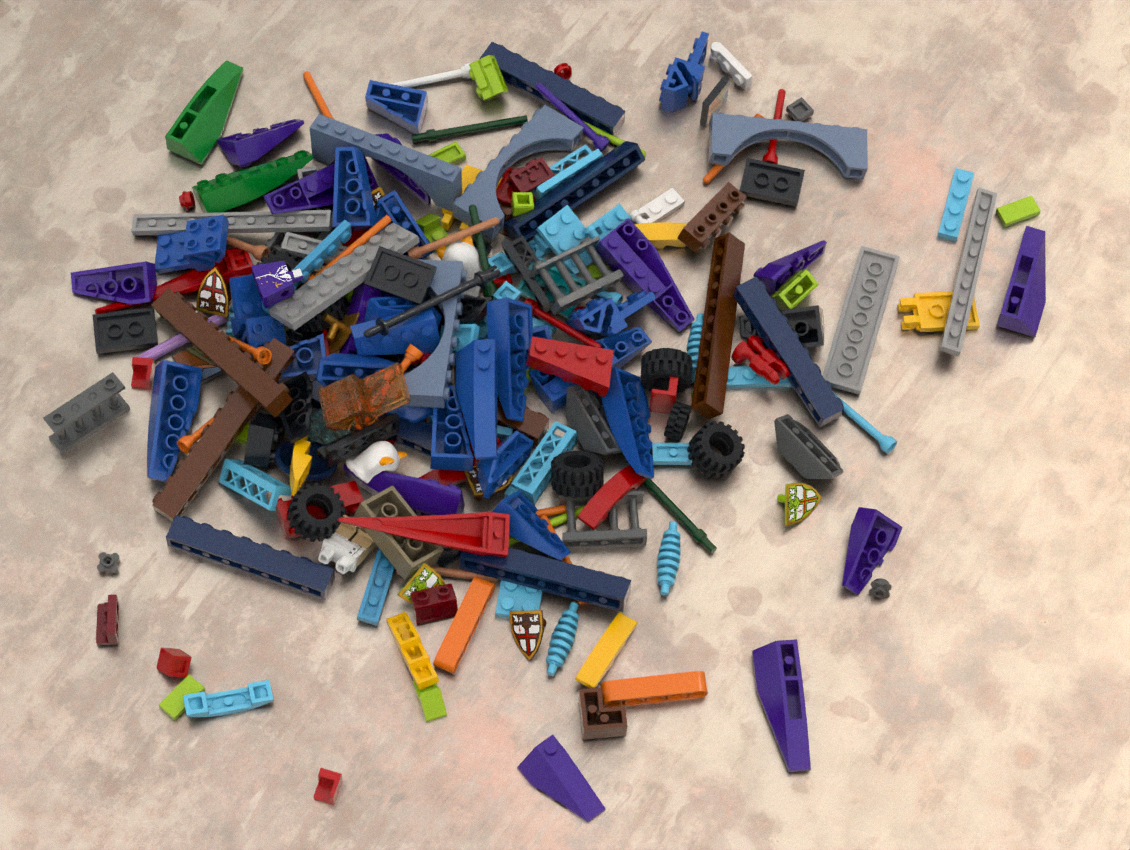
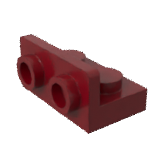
(530, 176)
(434, 603)
(108, 621)

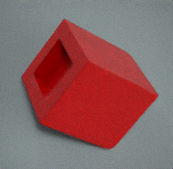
(142, 373)
(173, 662)
(328, 786)

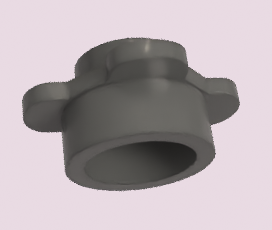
(112, 567)
(880, 588)

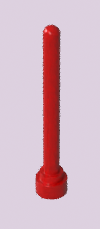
(771, 156)
(536, 311)

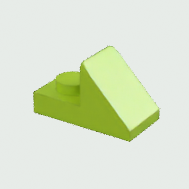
(431, 227)
(431, 702)

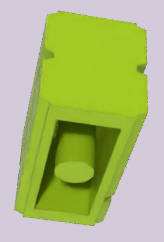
(488, 78)
(794, 290)

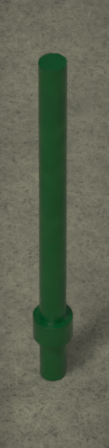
(431, 134)
(698, 534)

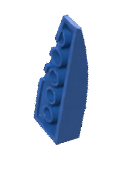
(512, 329)
(478, 393)
(171, 412)
(628, 419)

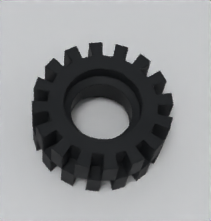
(677, 421)

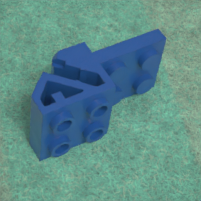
(684, 77)
(195, 248)
(606, 317)
(249, 318)

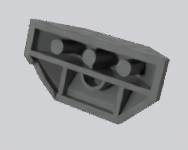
(590, 422)
(805, 450)

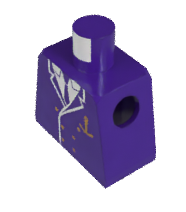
(275, 281)

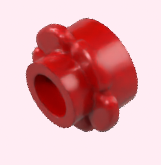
(566, 71)
(187, 200)

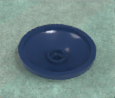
(318, 468)

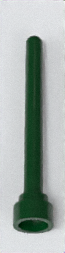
(490, 288)

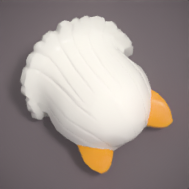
(462, 251)
(375, 459)

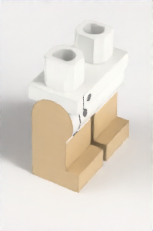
(346, 547)

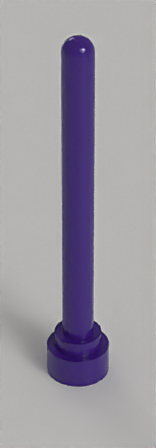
(599, 141)

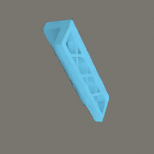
(564, 175)
(543, 475)
(252, 477)

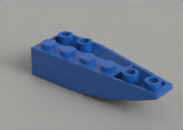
(626, 346)

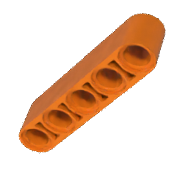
(464, 624)
(654, 689)

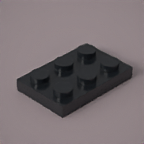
(772, 182)
(400, 275)
(472, 310)
(125, 330)

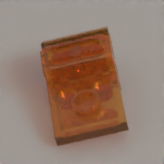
(363, 398)

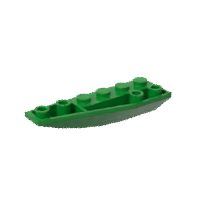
(205, 115)
(247, 184)

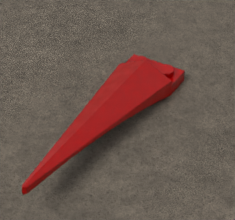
(234, 264)
(470, 532)

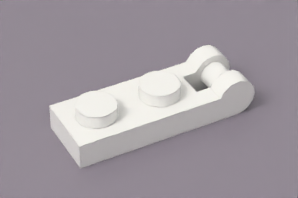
(730, 65)
(658, 208)

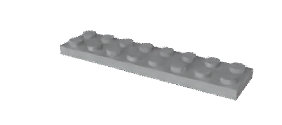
(340, 277)
(860, 319)

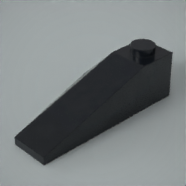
(805, 321)
(297, 414)

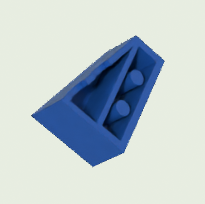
(398, 103)
(388, 306)

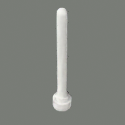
(463, 72)

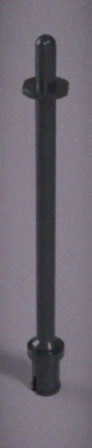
(480, 279)

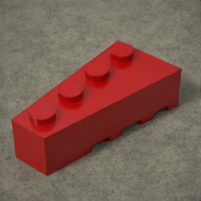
(572, 362)
(349, 494)

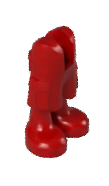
(762, 360)

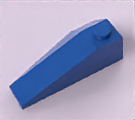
(529, 528)

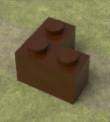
(600, 721)

